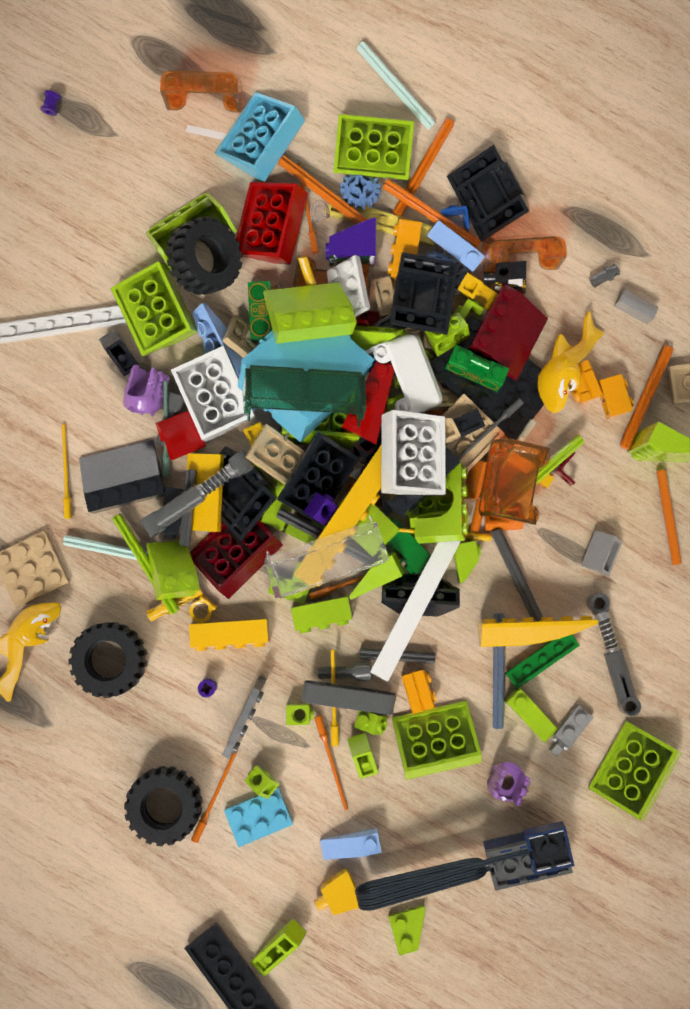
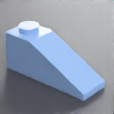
(455, 246)
(351, 845)

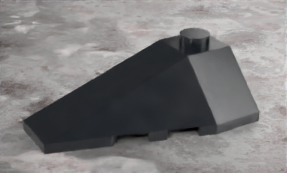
(406, 503)

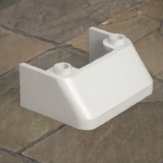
(413, 372)

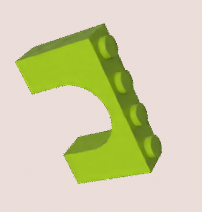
(452, 524)

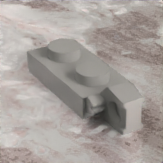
(570, 730)

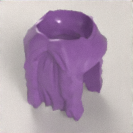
(144, 390)
(518, 789)

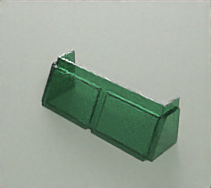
(304, 390)

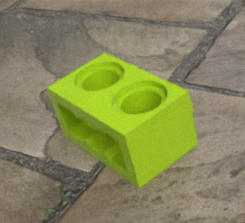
(457, 333)

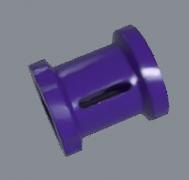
(50, 103)
(204, 693)

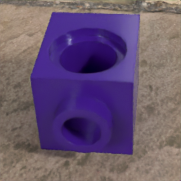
(321, 508)

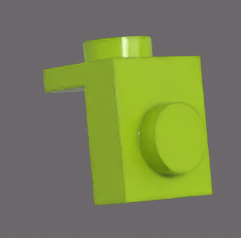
(473, 305)
(371, 722)

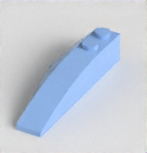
(213, 332)

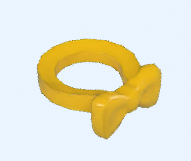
(211, 606)

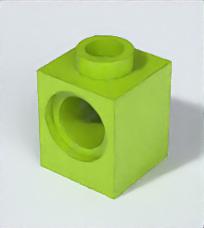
(290, 714)
(267, 785)

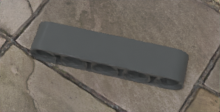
(348, 697)

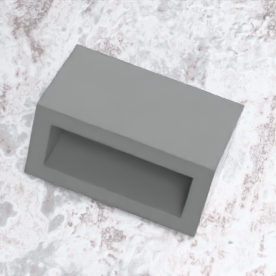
(636, 306)
(602, 553)

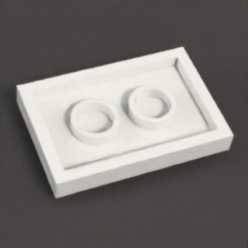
(352, 281)

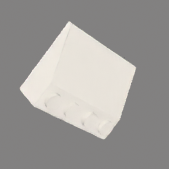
(211, 393)
(413, 453)

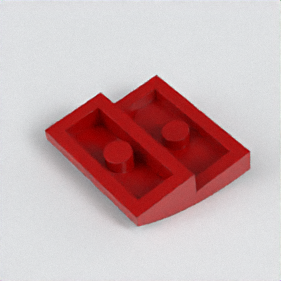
(180, 435)

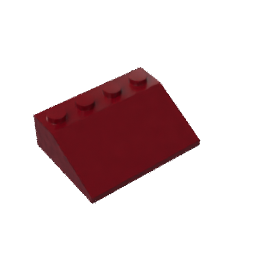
(509, 331)
(233, 562)

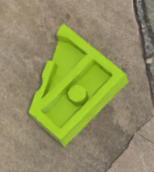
(407, 928)

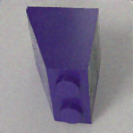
(356, 240)

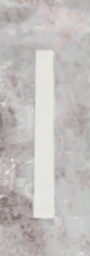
(205, 132)

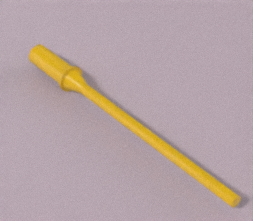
(66, 499)
(472, 536)
(334, 725)

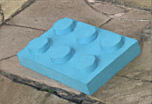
(258, 817)

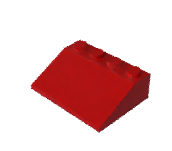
(271, 221)

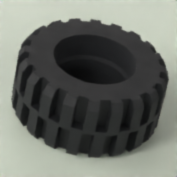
(223, 249)
(82, 659)
(142, 821)

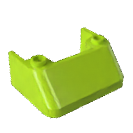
(201, 207)

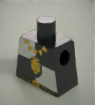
(509, 273)

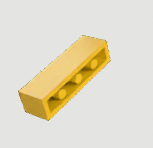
(229, 633)

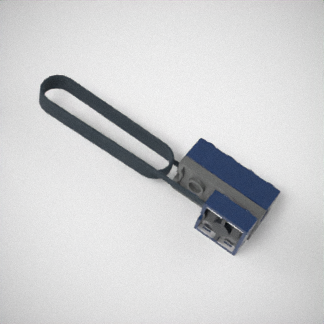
(511, 859)

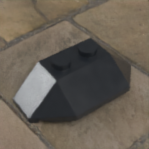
(397, 592)

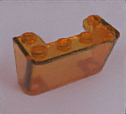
(177, 83)
(550, 250)

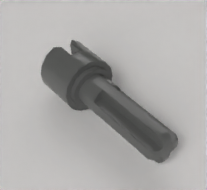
(175, 404)
(359, 671)

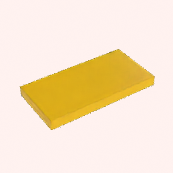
(207, 514)

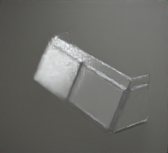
(326, 559)

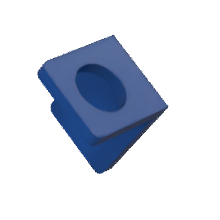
(455, 210)

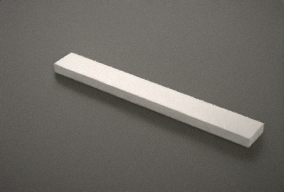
(61, 324)
(414, 609)

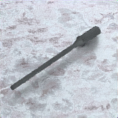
(507, 413)

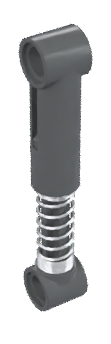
(159, 520)
(614, 657)

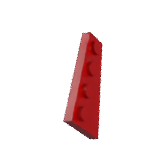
(377, 392)

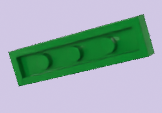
(541, 660)

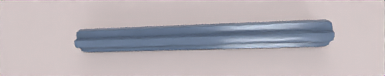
(498, 682)

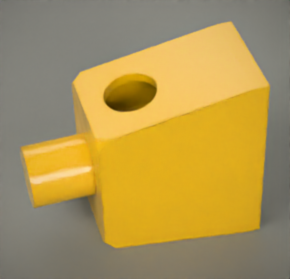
(338, 893)

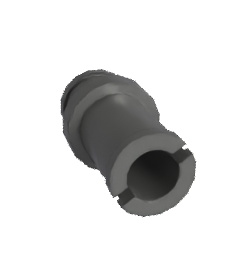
(607, 274)

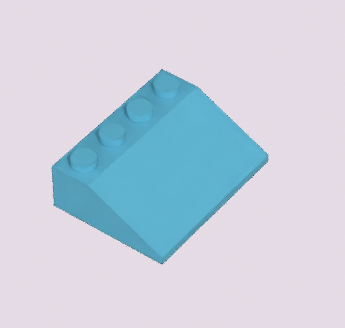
(260, 135)

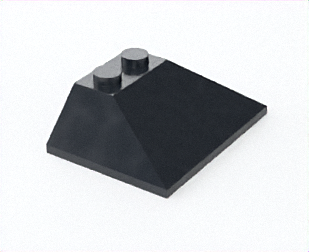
(489, 192)
(423, 293)
(245, 499)

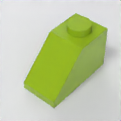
(466, 559)
(362, 755)

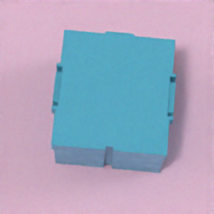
(323, 353)

